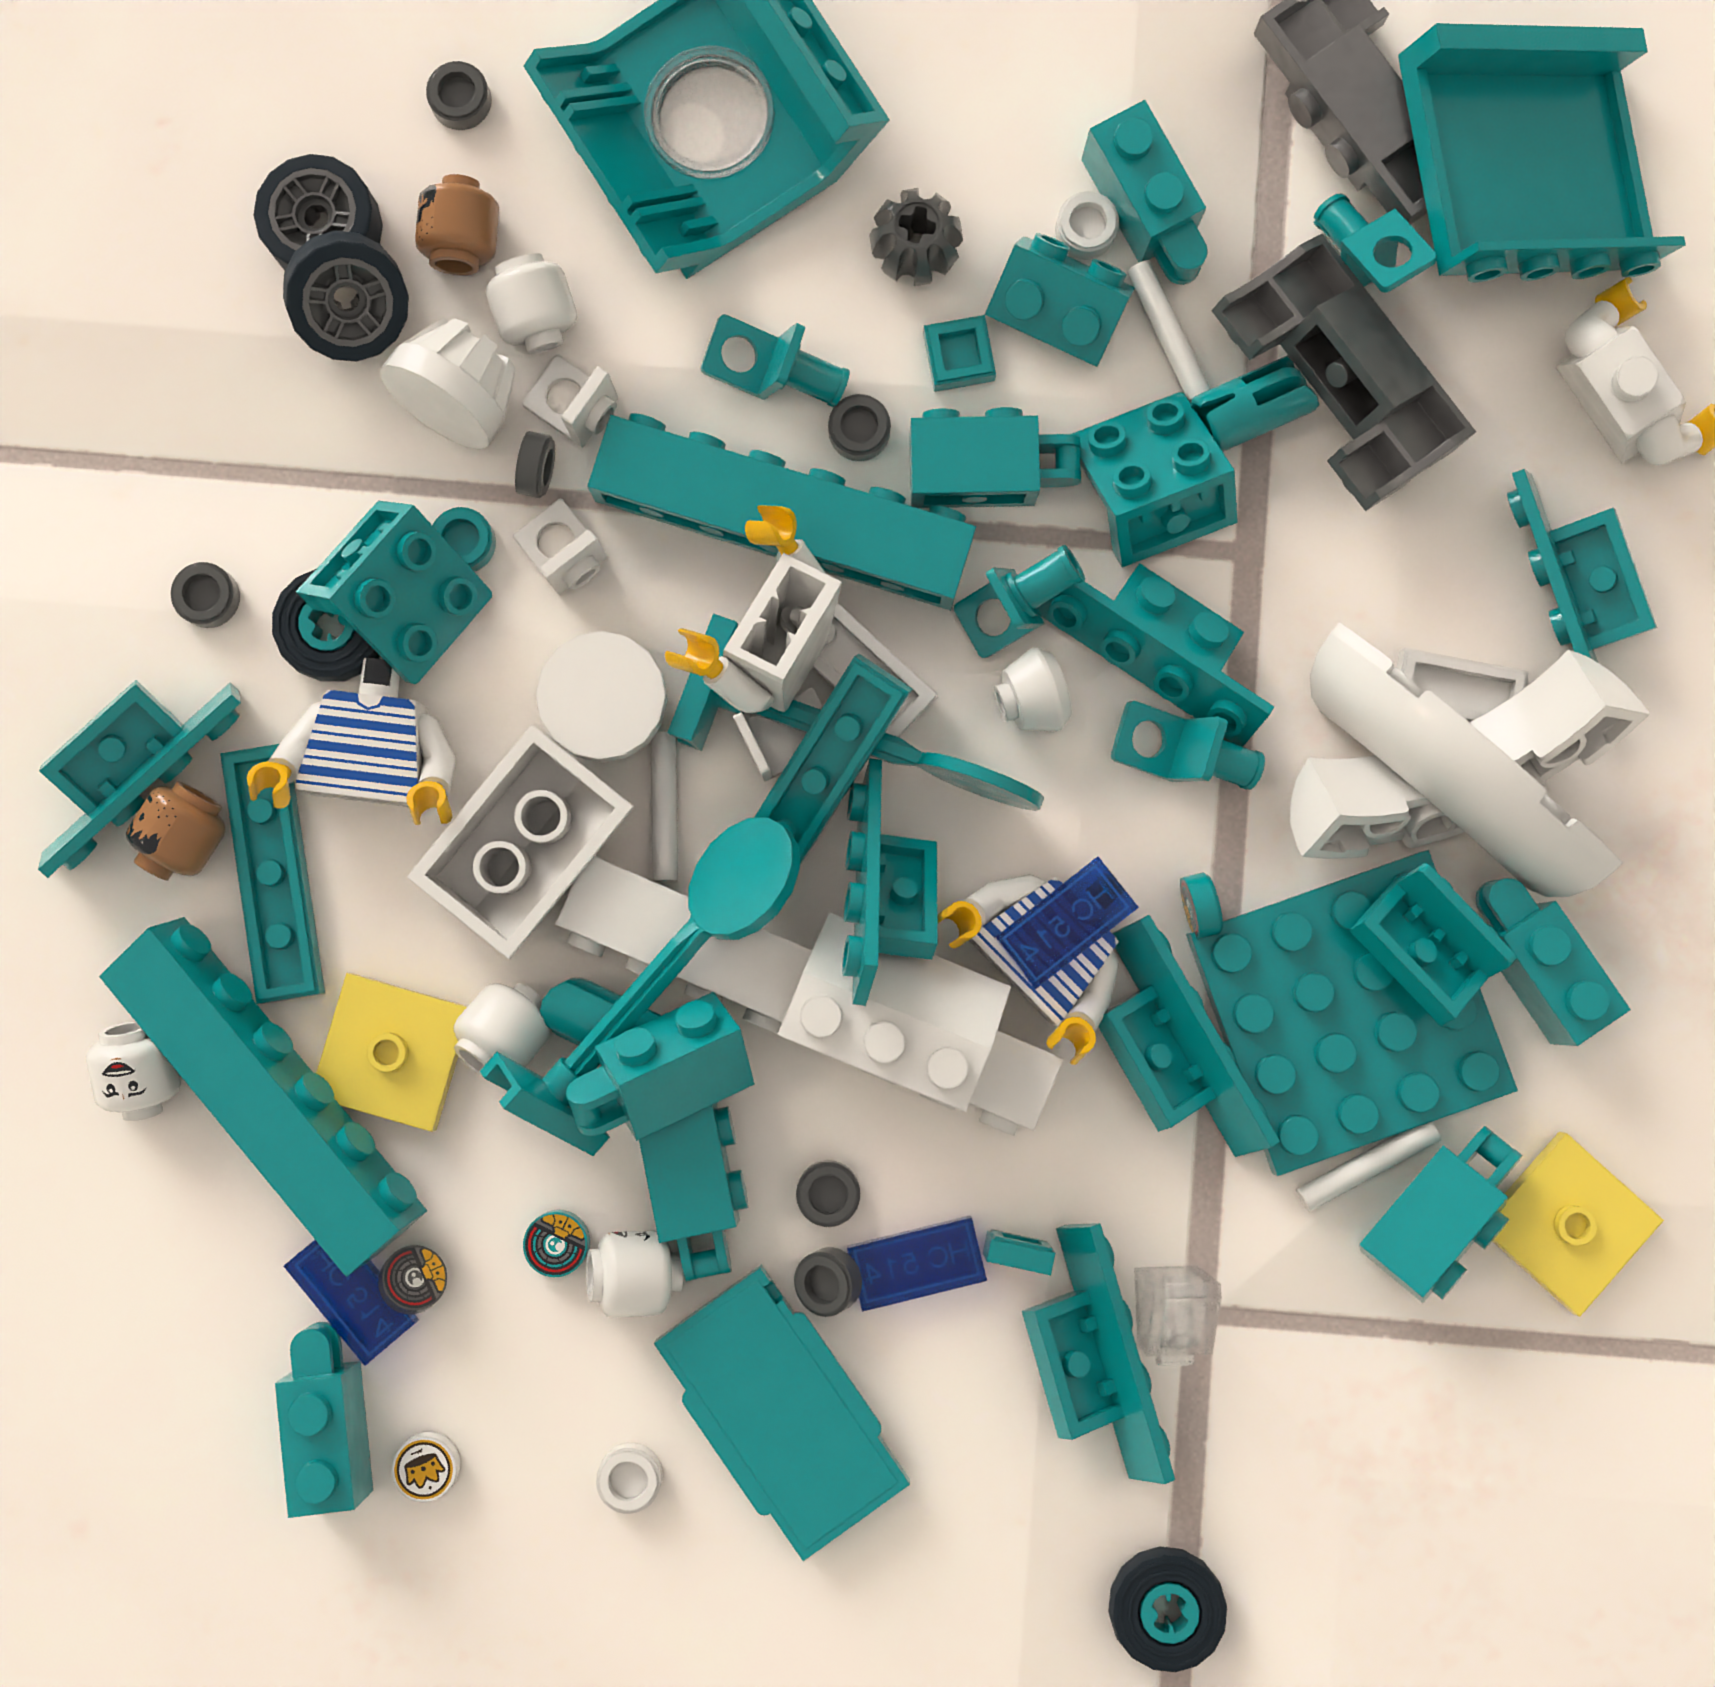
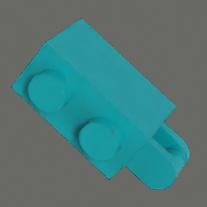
(1150, 191)
(986, 459)
(1552, 966)
(662, 1071)
(694, 1187)
(1442, 1217)
(323, 1426)

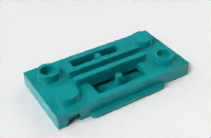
(781, 1413)

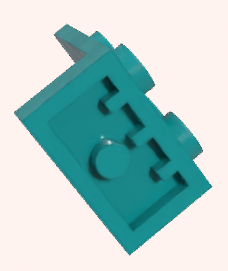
(1158, 478)
(398, 588)

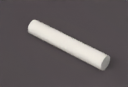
(1168, 329)
(664, 807)
(1367, 1165)

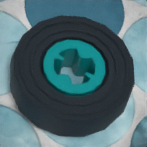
(300, 644)
(1201, 1601)

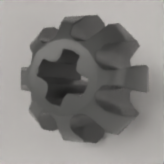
(916, 216)

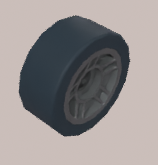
(303, 189)
(375, 312)

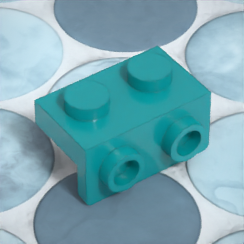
(1060, 297)
(1432, 942)

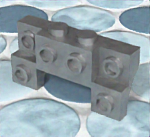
(1347, 95)
(1354, 363)

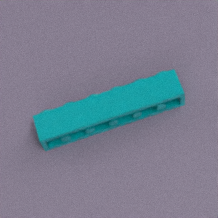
(717, 491)
(263, 1093)

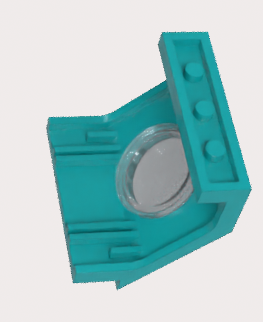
(710, 119)

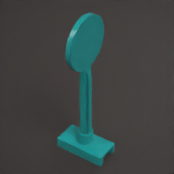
(700, 704)
(731, 895)

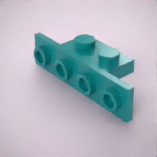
(1588, 572)
(1165, 644)
(119, 758)
(892, 891)
(1174, 1048)
(1092, 1359)

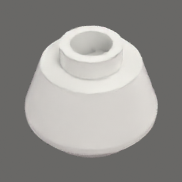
(1034, 693)

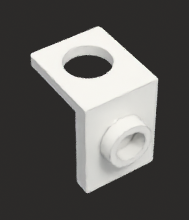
(588, 410)
(575, 562)
(773, 742)

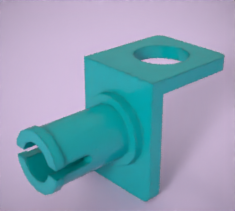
(1373, 246)
(775, 365)
(1020, 597)
(1189, 749)

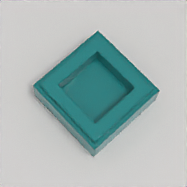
(959, 353)
(1019, 1252)

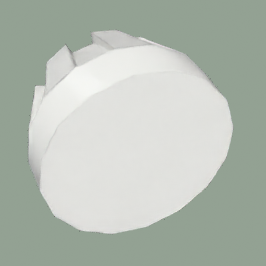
(452, 382)
(601, 696)

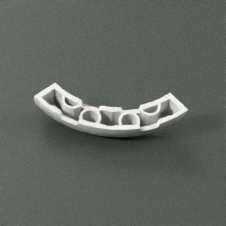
(1560, 717)
(1456, 768)

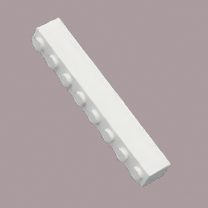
(762, 973)

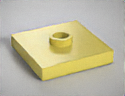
(391, 1051)
(1573, 1223)

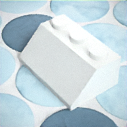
(520, 842)
(921, 1026)

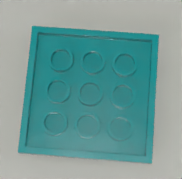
(1331, 1033)

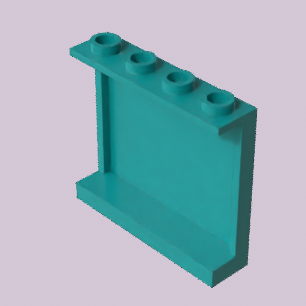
(1530, 151)

